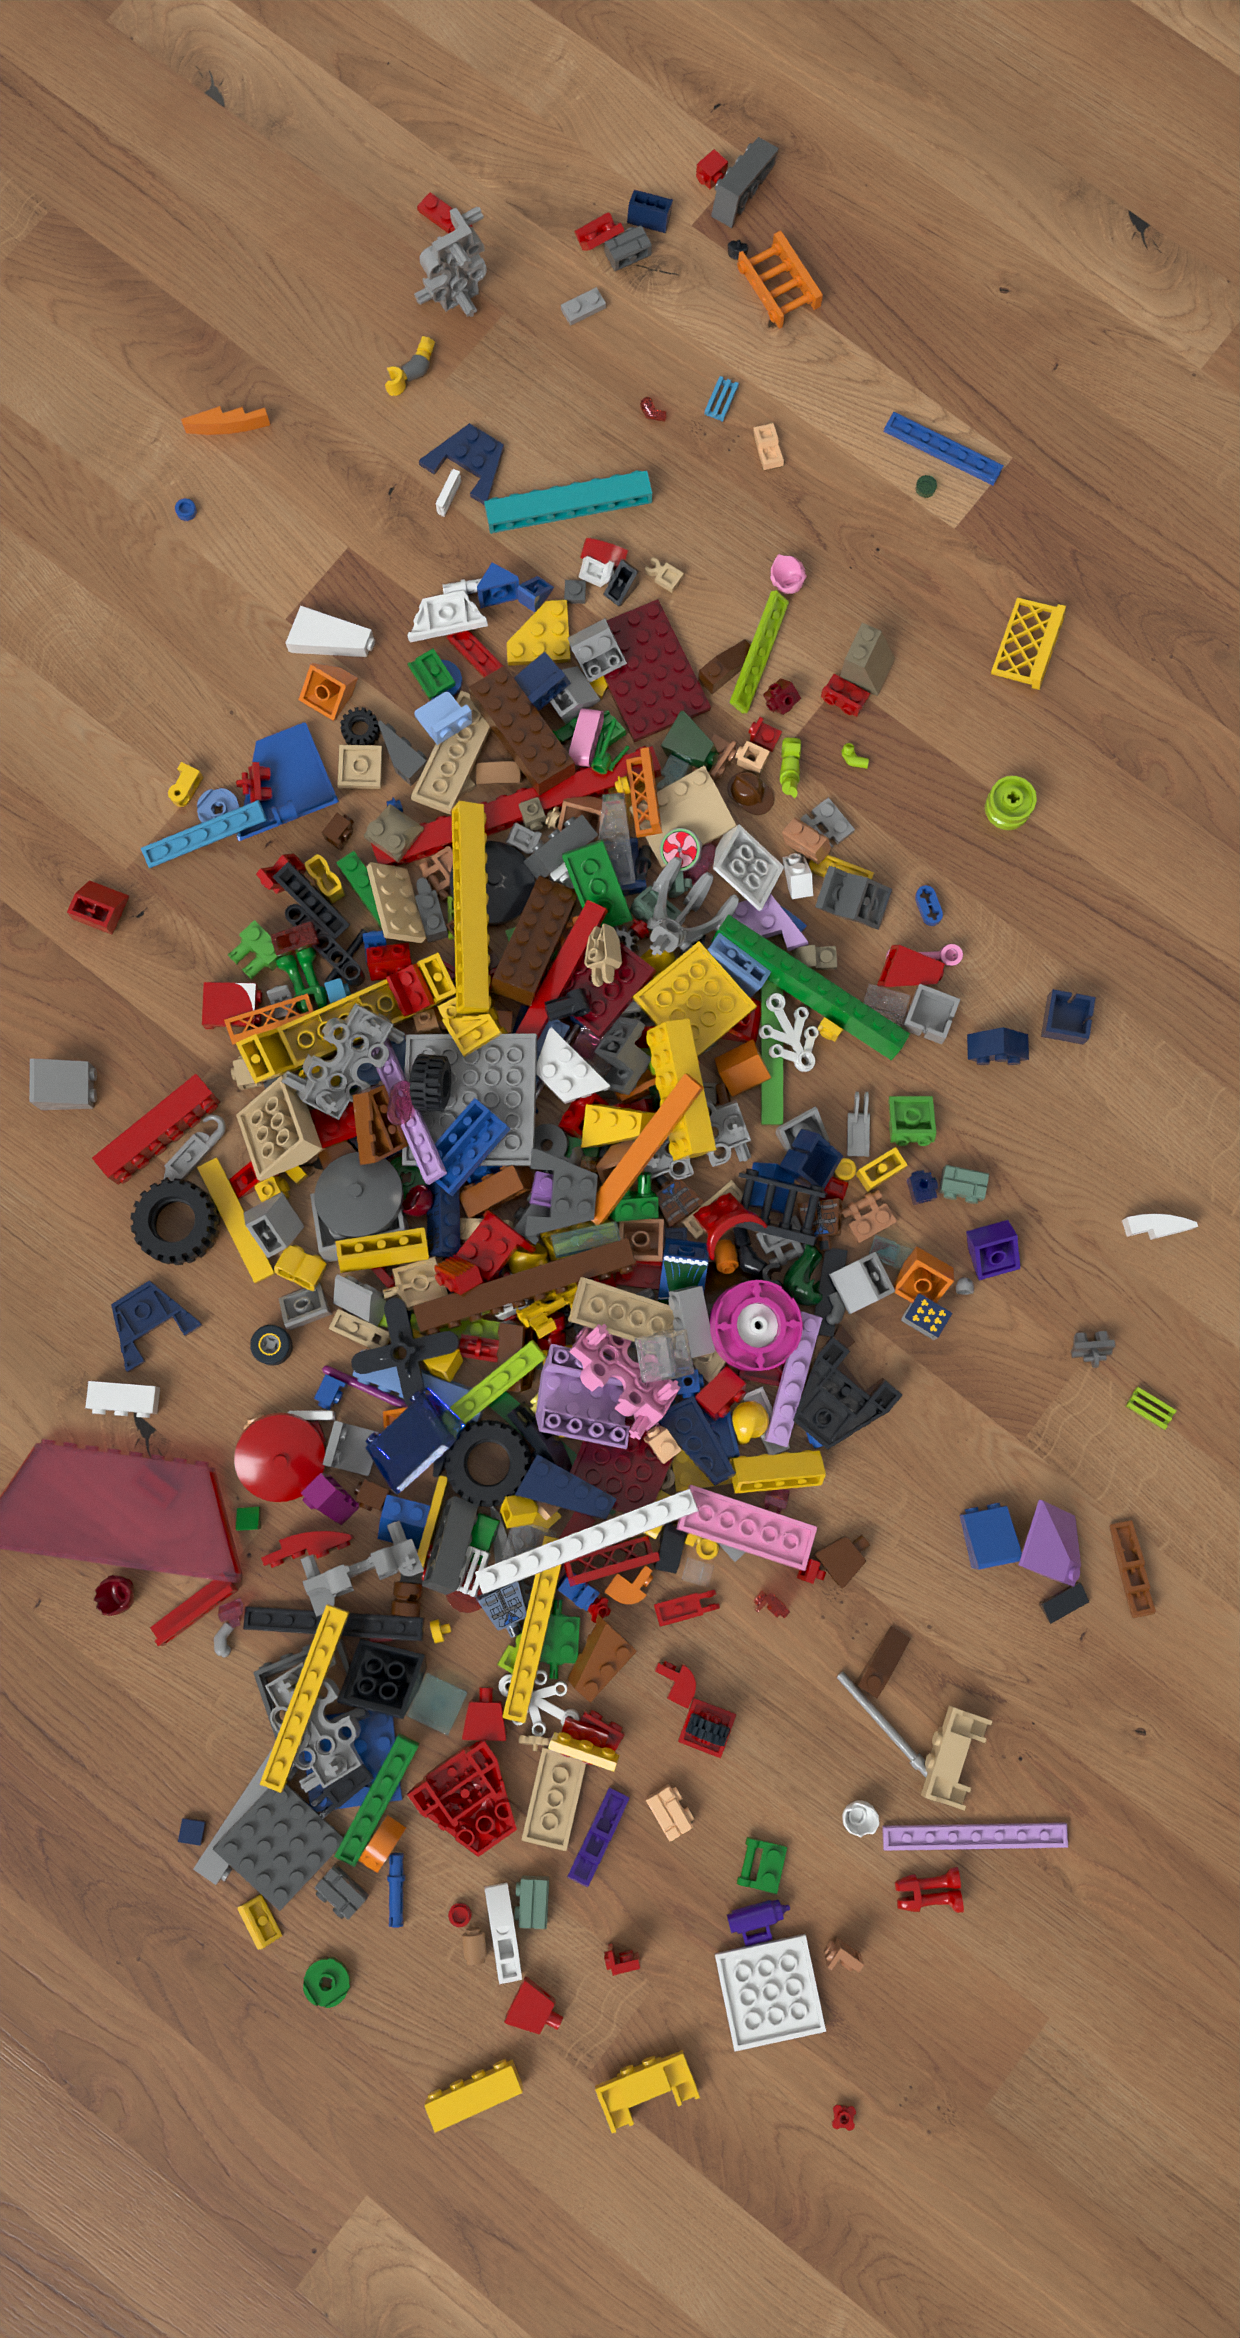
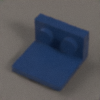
(542, 681)

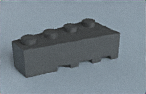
(743, 180)

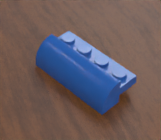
(468, 1144)

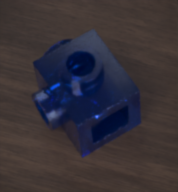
(922, 1187)

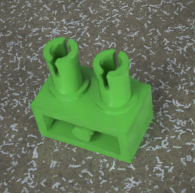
(255, 940)

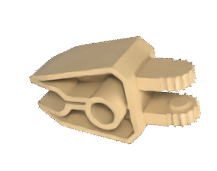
(603, 954)

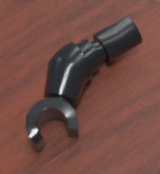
(748, 1259)

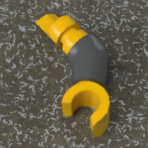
(411, 370)

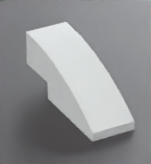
(1157, 1225)

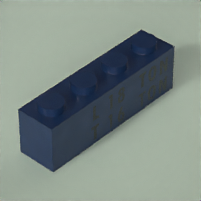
(443, 1223)

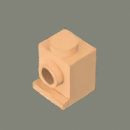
(753, 751)

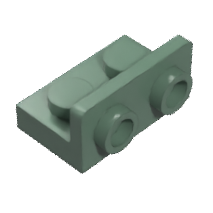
(644, 906)

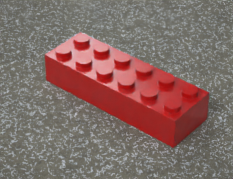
(156, 1130)

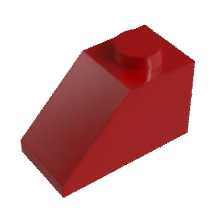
(245, 1180)

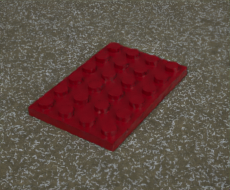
(657, 673)

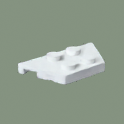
(445, 616)
(566, 1070)

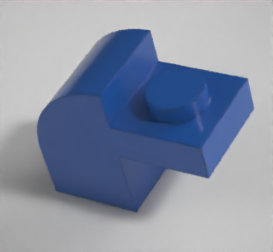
(580, 1594)

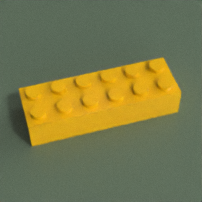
(672, 1057)

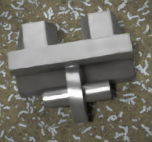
(1094, 1350)

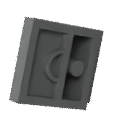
(853, 897)
(623, 1055)

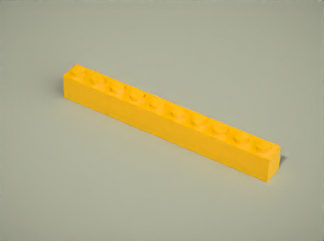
(470, 909)

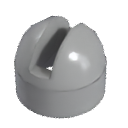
(964, 1286)

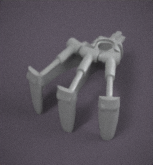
(668, 933)

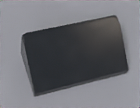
(1064, 1602)

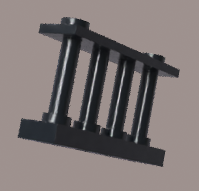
(784, 1229)

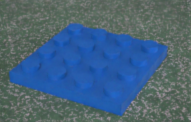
(372, 1745)

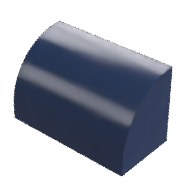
(649, 211)

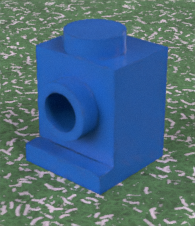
(329, 1392)

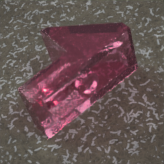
(704, 865)

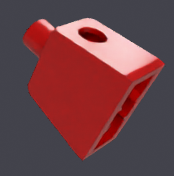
(485, 1718)
(532, 2008)

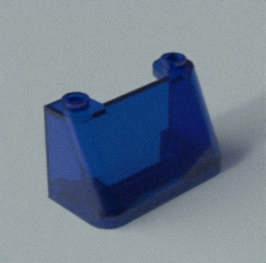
(414, 1439)

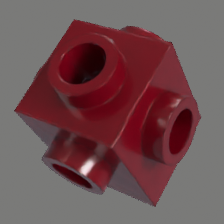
(781, 696)

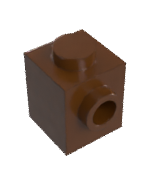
(371, 1495)

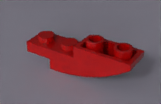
(315, 1542)

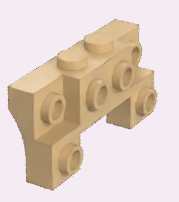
(948, 1756)

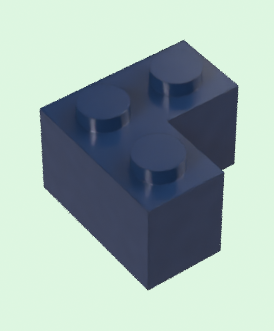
(998, 1045)

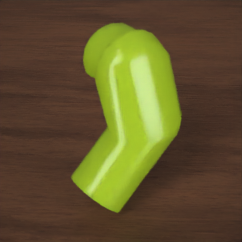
(851, 757)

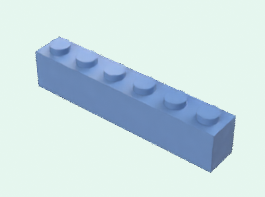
(447, 1391)

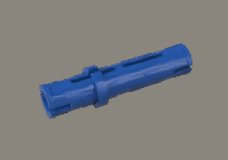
(395, 1881)

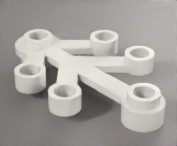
(791, 1035)
(538, 1701)

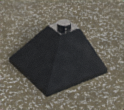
(383, 1679)

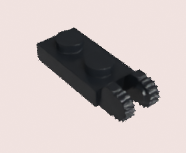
(344, 1789)

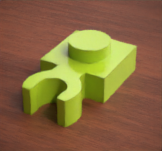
(509, 1656)

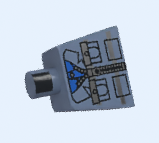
(504, 1608)

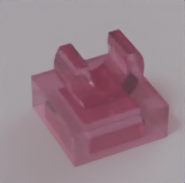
(776, 1498)
(231, 1611)

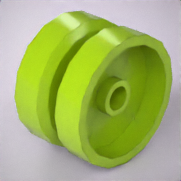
(1010, 802)

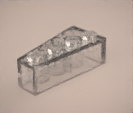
(616, 836)

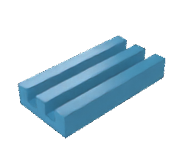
(727, 384)

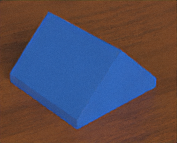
(497, 586)
(780, 1197)

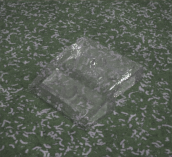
(524, 1539)

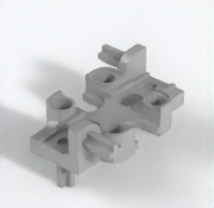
(458, 261)
(316, 1087)
(731, 1134)
(337, 1582)
(326, 1765)

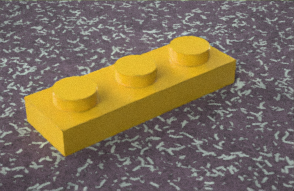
(584, 1751)

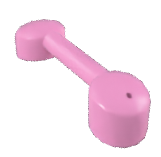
(945, 955)

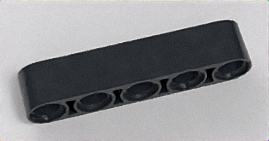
(332, 951)

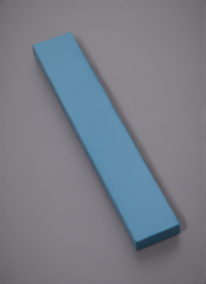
(204, 834)

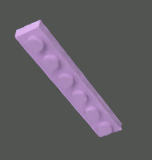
(792, 1383)

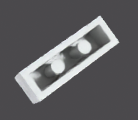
(122, 1398)

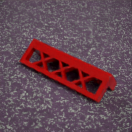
(616, 1567)
(192, 1610)

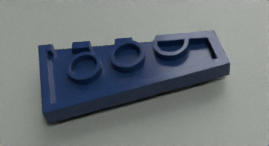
(560, 1488)

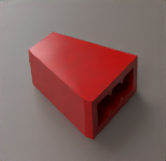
(909, 968)

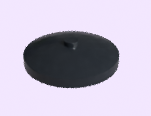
(507, 883)

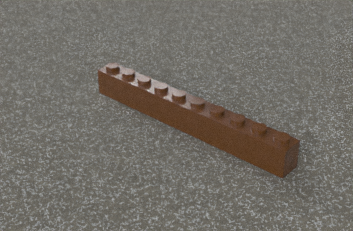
(524, 1286)

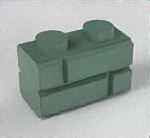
(963, 1183)
(533, 1902)

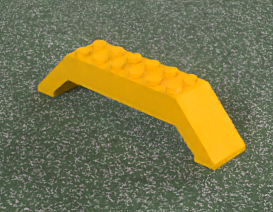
(288, 1046)

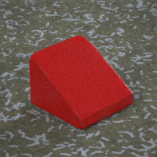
(836, 1188)

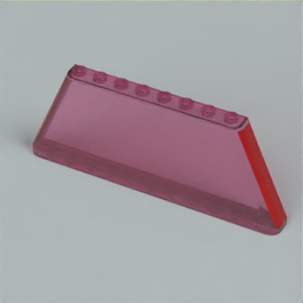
(119, 1511)

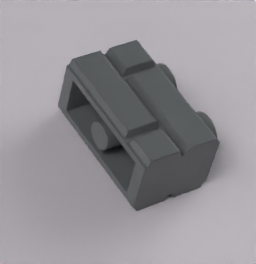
(627, 248)
(341, 1892)

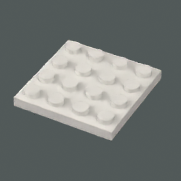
(770, 1992)

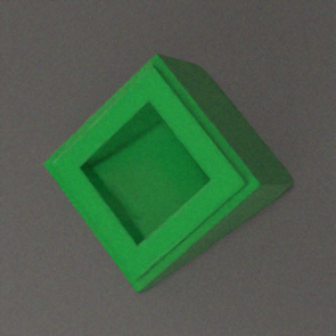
(248, 1518)

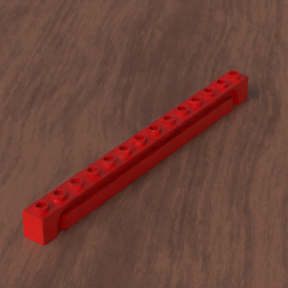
(505, 809)

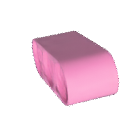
(586, 736)

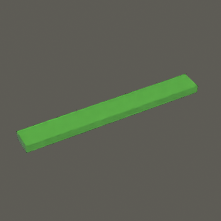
(773, 1088)

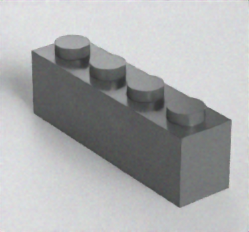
(450, 1546)

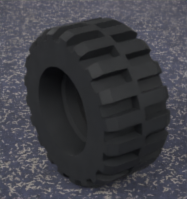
(155, 1201)
(457, 1462)

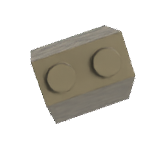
(868, 660)

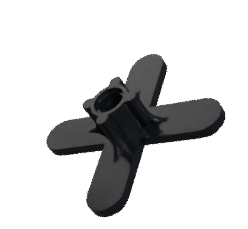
(416, 1349)

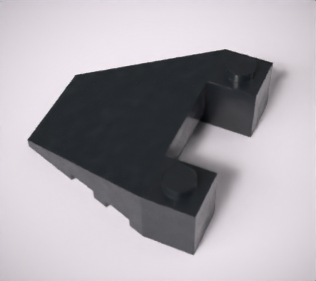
(835, 1405)

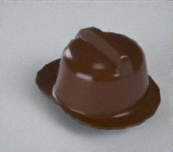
(750, 793)

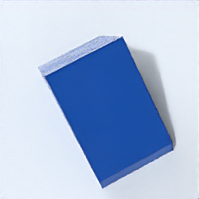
(534, 593)

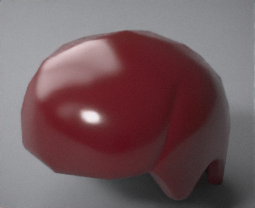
(418, 1201)

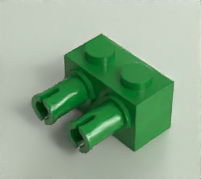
(638, 1204)

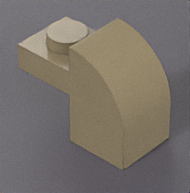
(817, 957)

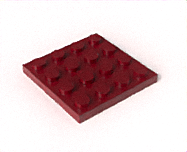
(611, 998)
(627, 1474)

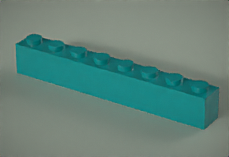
(568, 501)

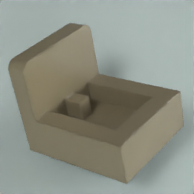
(532, 814)

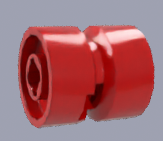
(557, 1336)

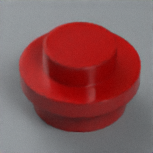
(459, 1915)

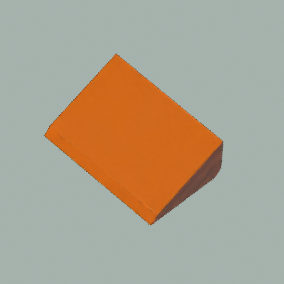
(742, 1068)

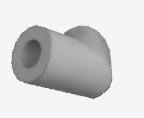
(220, 1640)

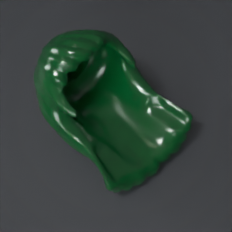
(798, 1280)

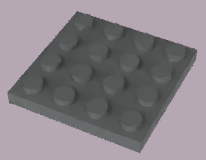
(279, 1845)

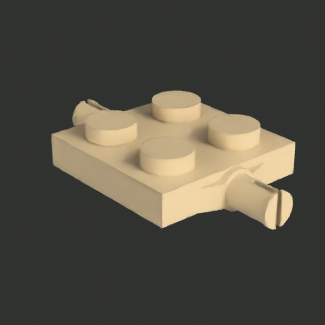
(416, 1283)

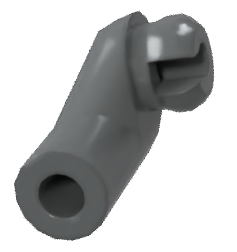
(838, 1309)

